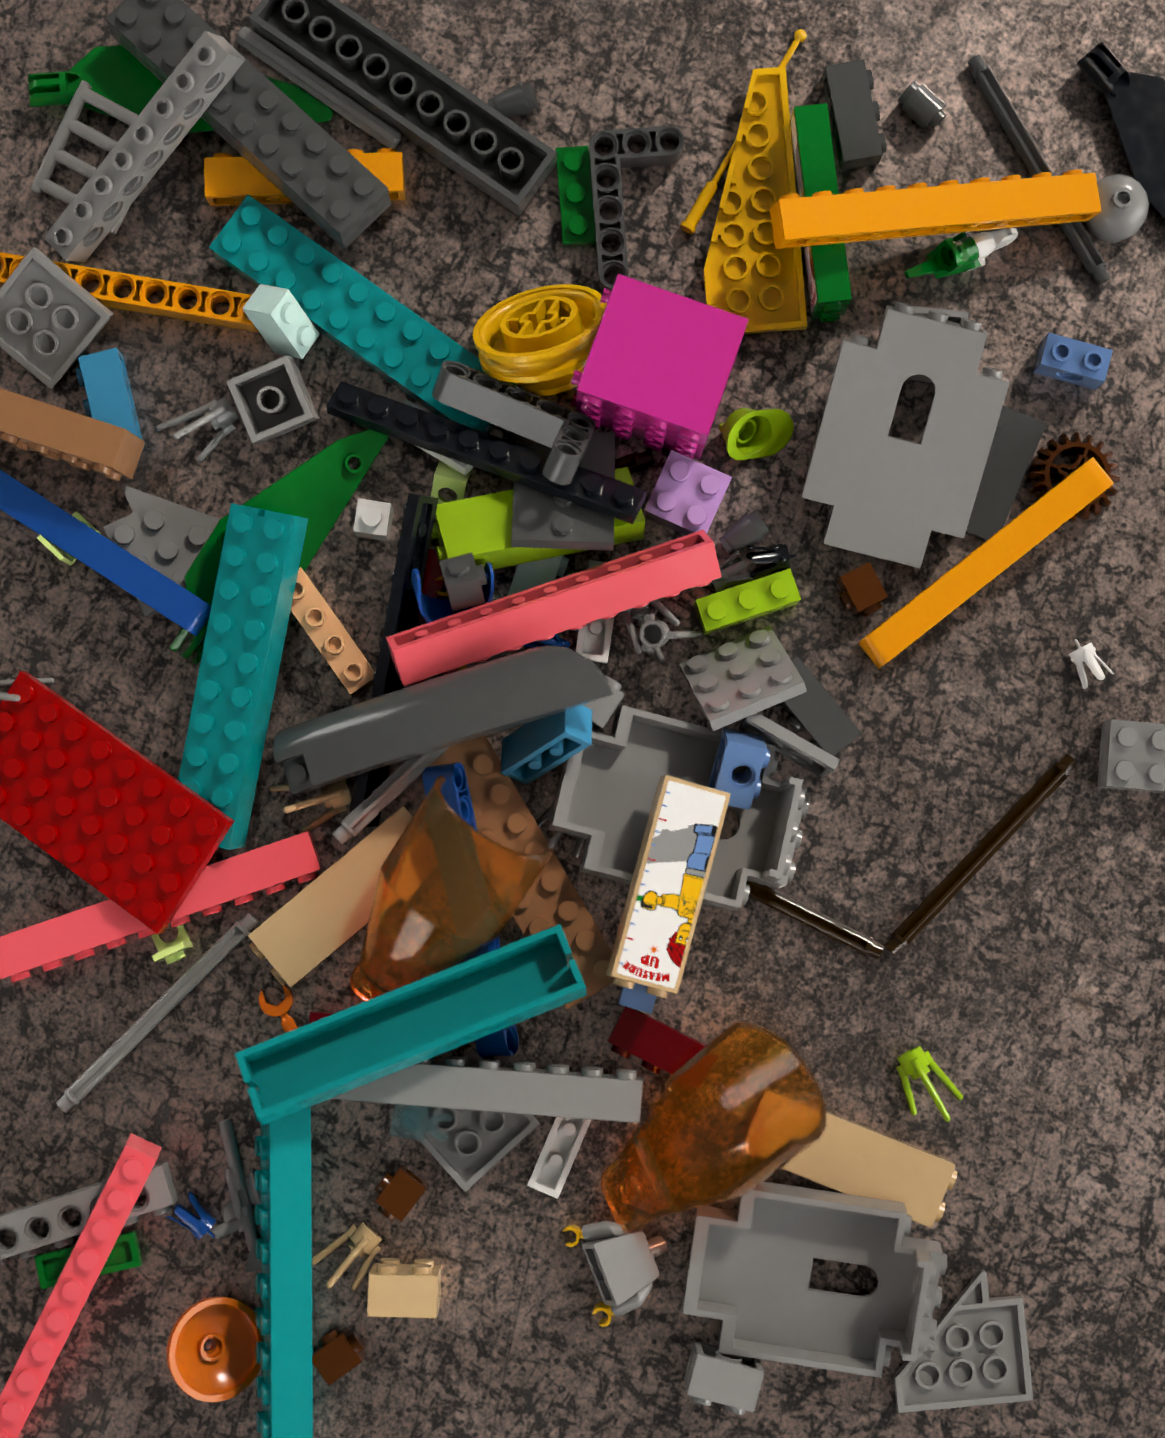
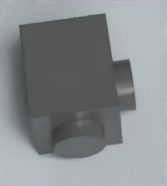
(463, 581)

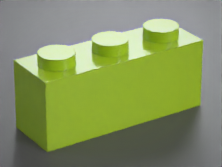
(747, 601)

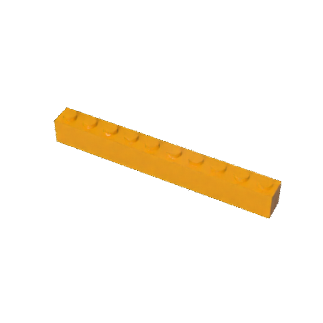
(934, 209)

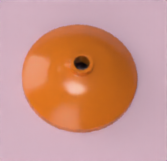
(229, 1362)

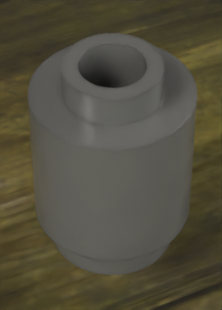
(922, 105)

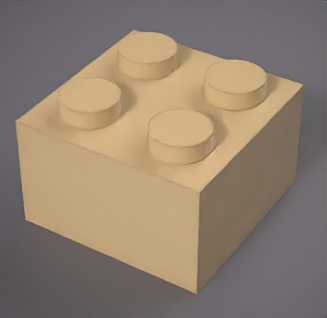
(404, 1289)

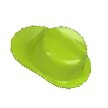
(756, 432)

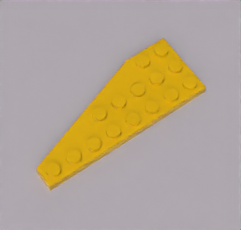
(742, 264)

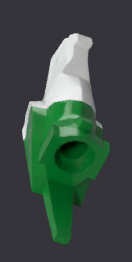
(962, 253)

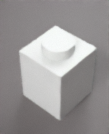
(373, 520)

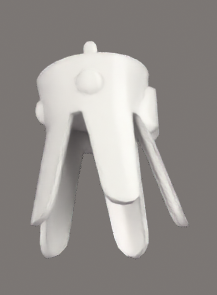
(1088, 655)

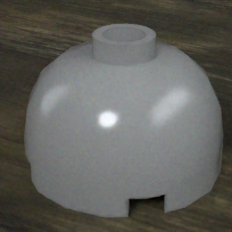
(1122, 208)

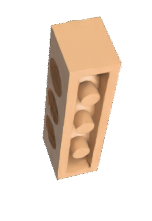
(331, 636)

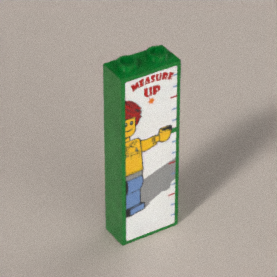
(816, 172)

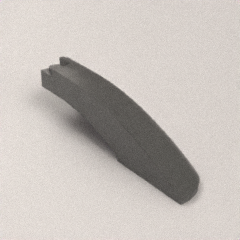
(437, 715)

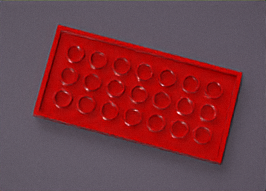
(102, 805)

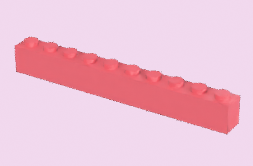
(554, 608)
(109, 924)
(75, 1283)

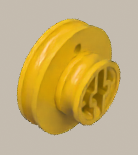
(539, 337)

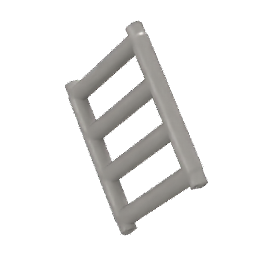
(71, 124)

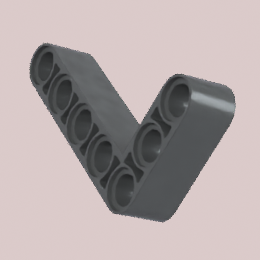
(612, 197)
(520, 412)

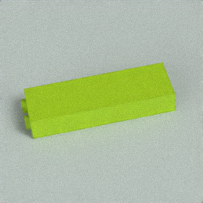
(485, 529)

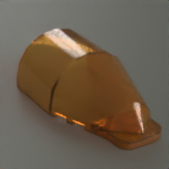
(439, 898)
(717, 1128)

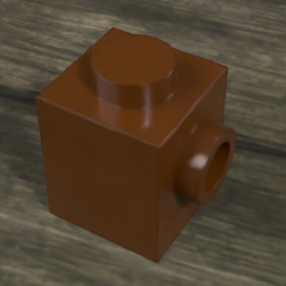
(861, 590)
(399, 1193)
(338, 1354)

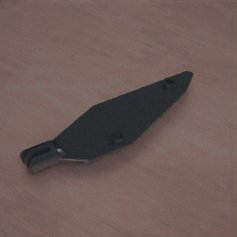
(1138, 115)

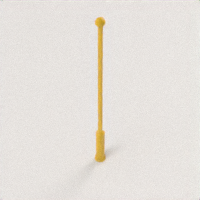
(711, 187)

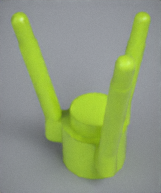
(916, 1063)

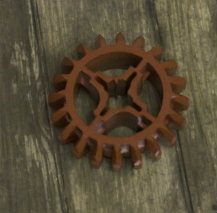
(1059, 472)

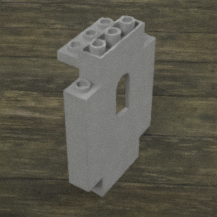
(889, 488)
(611, 789)
(757, 1270)

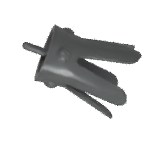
(729, 569)

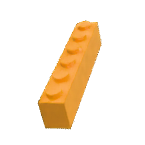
(233, 178)

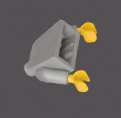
(620, 1264)

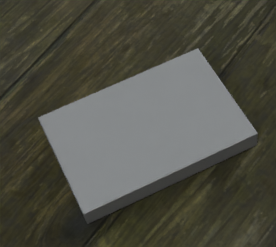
(790, 745)

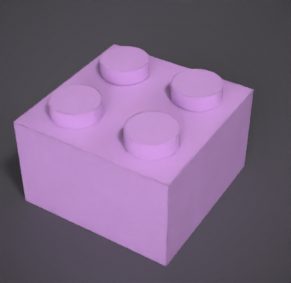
(686, 495)

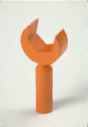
(287, 1022)

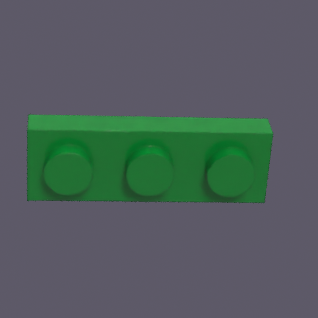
(575, 196)
(123, 1256)

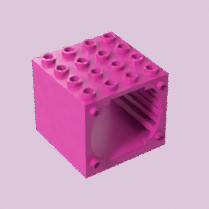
(658, 367)

